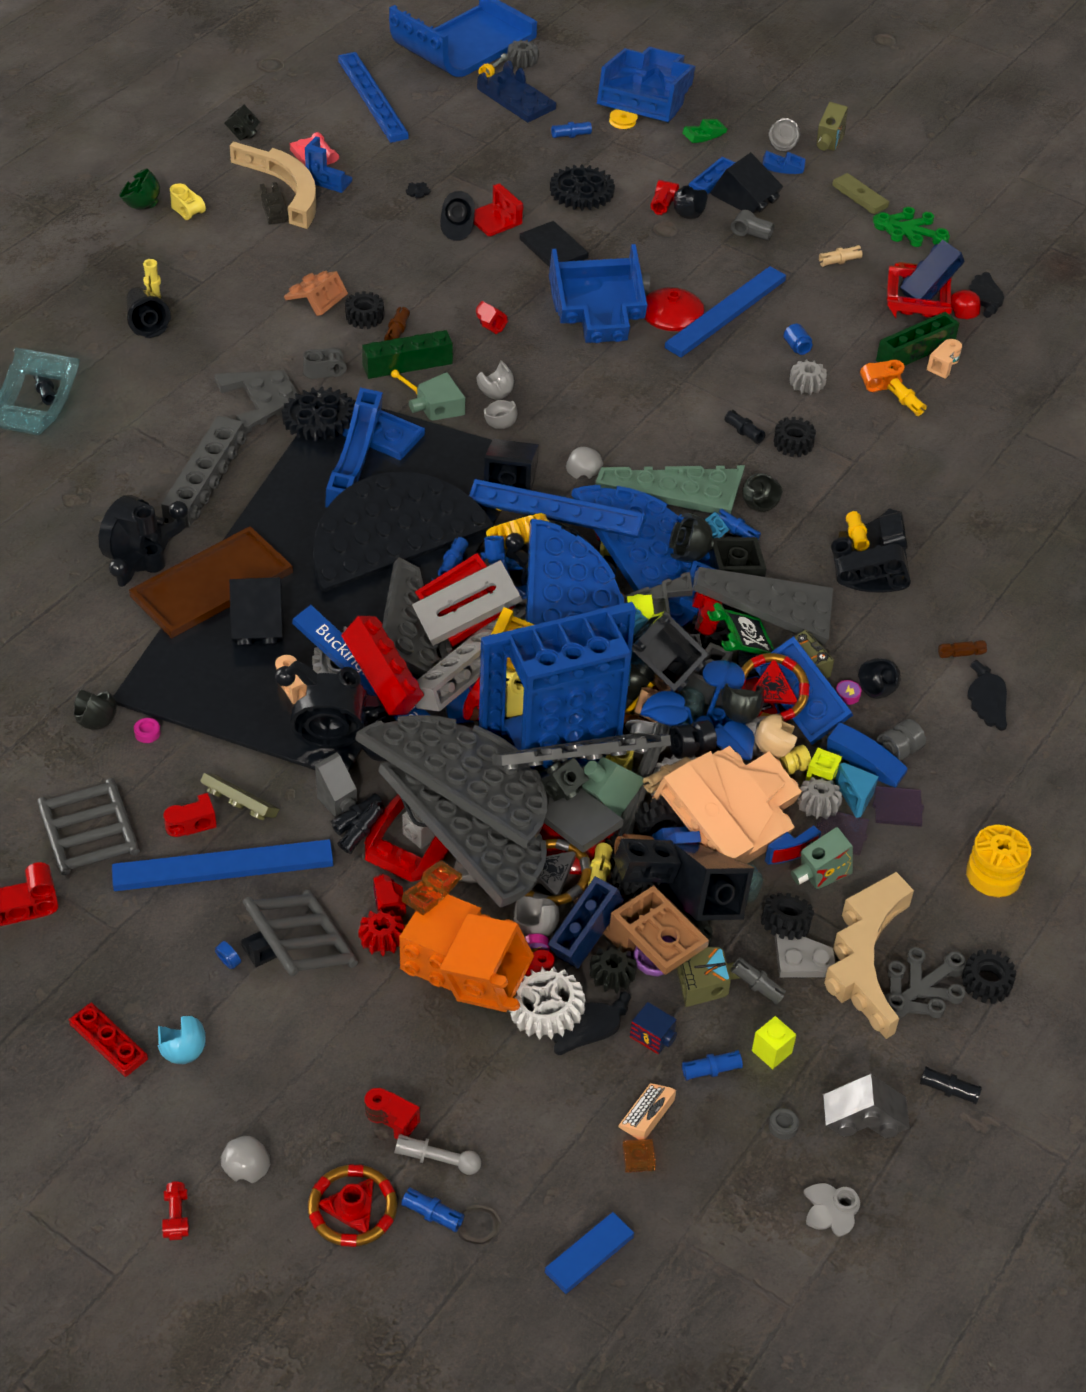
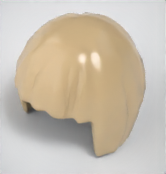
(775, 736)

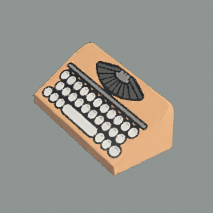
(648, 1111)

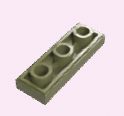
(860, 193)
(239, 797)

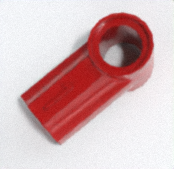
(663, 196)

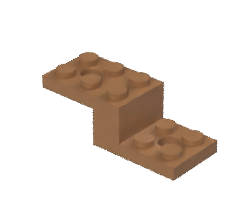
(645, 922)

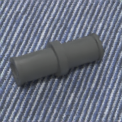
(758, 980)

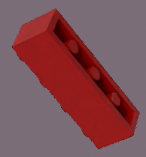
(382, 665)

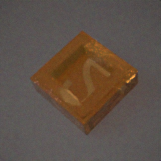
(638, 1155)

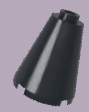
(146, 313)

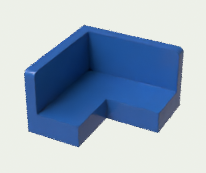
(317, 165)

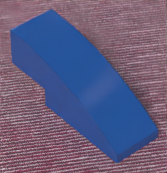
(866, 754)

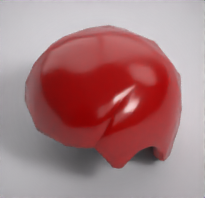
(965, 304)

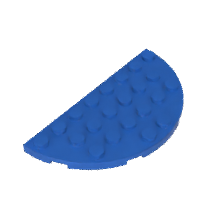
(648, 559)
(565, 575)

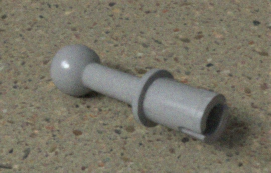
(467, 1162)

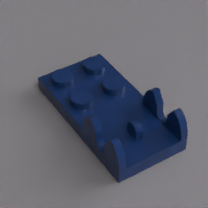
(515, 94)

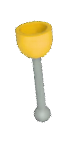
(490, 68)

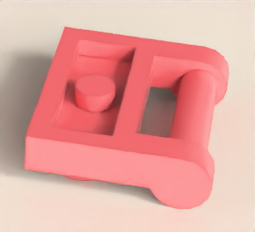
(298, 149)

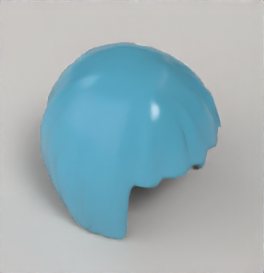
(184, 1044)

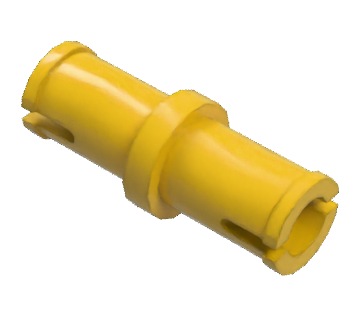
(907, 397)
(857, 531)

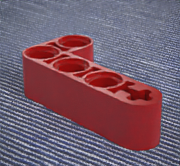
(29, 899)

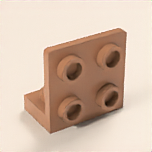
(321, 290)

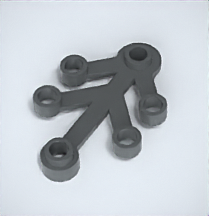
(924, 987)

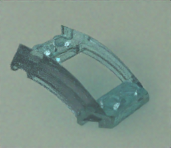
(41, 365)

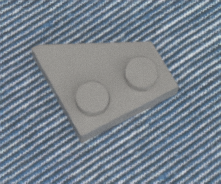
(802, 957)

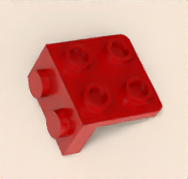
(501, 214)

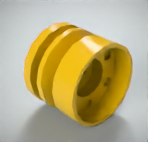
(998, 860)

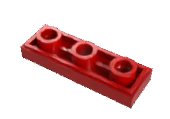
(108, 1039)

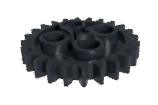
(582, 187)
(318, 413)

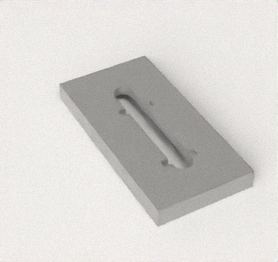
(446, 626)

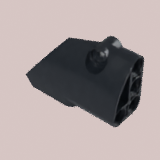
(882, 565)

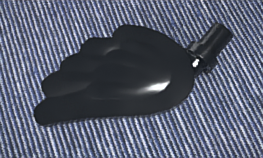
(989, 293)
(988, 696)
(595, 1025)

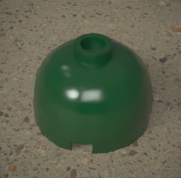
(142, 191)

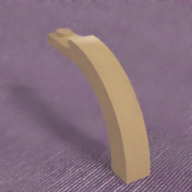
(287, 168)

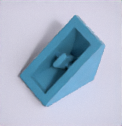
(856, 787)

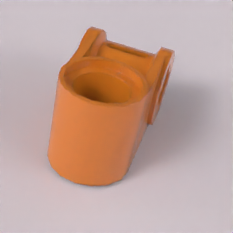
(878, 375)

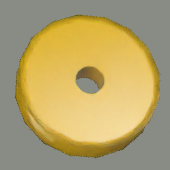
(622, 119)

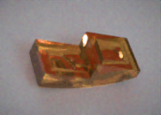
(433, 887)

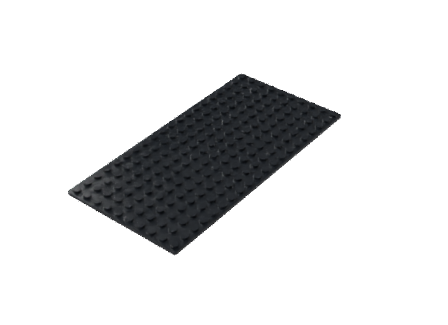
(232, 689)

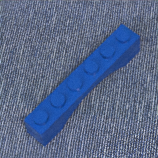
(358, 440)

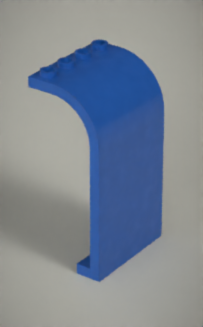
(466, 40)

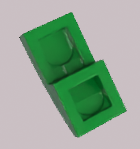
(706, 131)

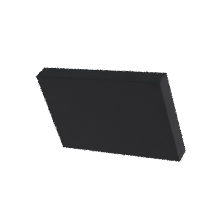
(551, 236)

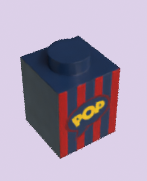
(653, 1028)

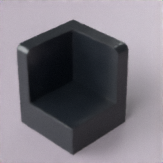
(258, 949)

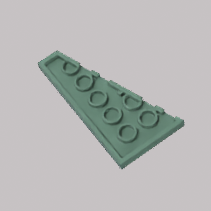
(680, 485)

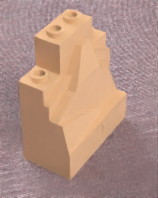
(732, 802)

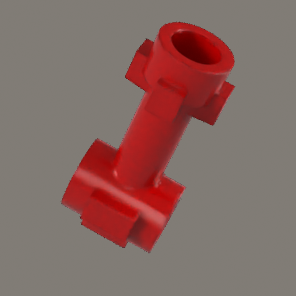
(175, 1226)

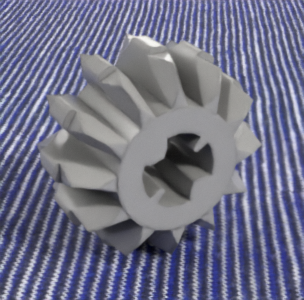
(808, 377)
(819, 798)

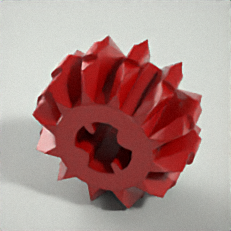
(381, 932)

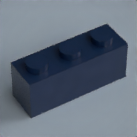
(933, 272)
(586, 922)

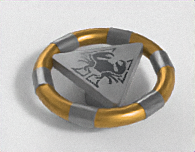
(557, 870)

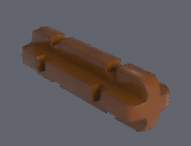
(962, 649)

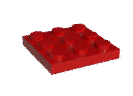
(452, 576)

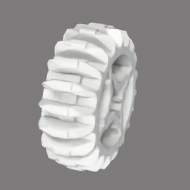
(550, 1012)

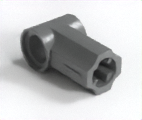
(747, 223)

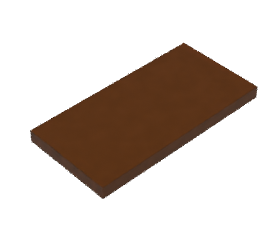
(201, 583)

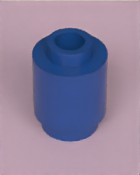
(798, 339)

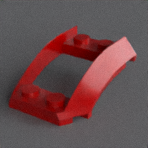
(909, 305)
(395, 858)

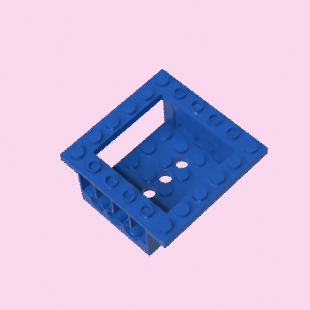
(555, 662)

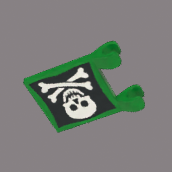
(746, 631)

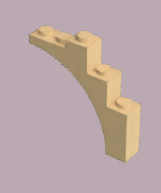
(855, 973)

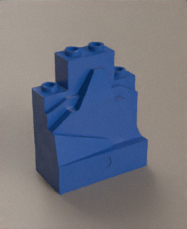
(646, 82)
(599, 295)

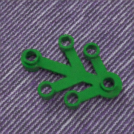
(887, 222)

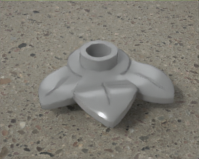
(828, 1211)

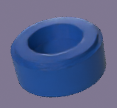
(227, 955)

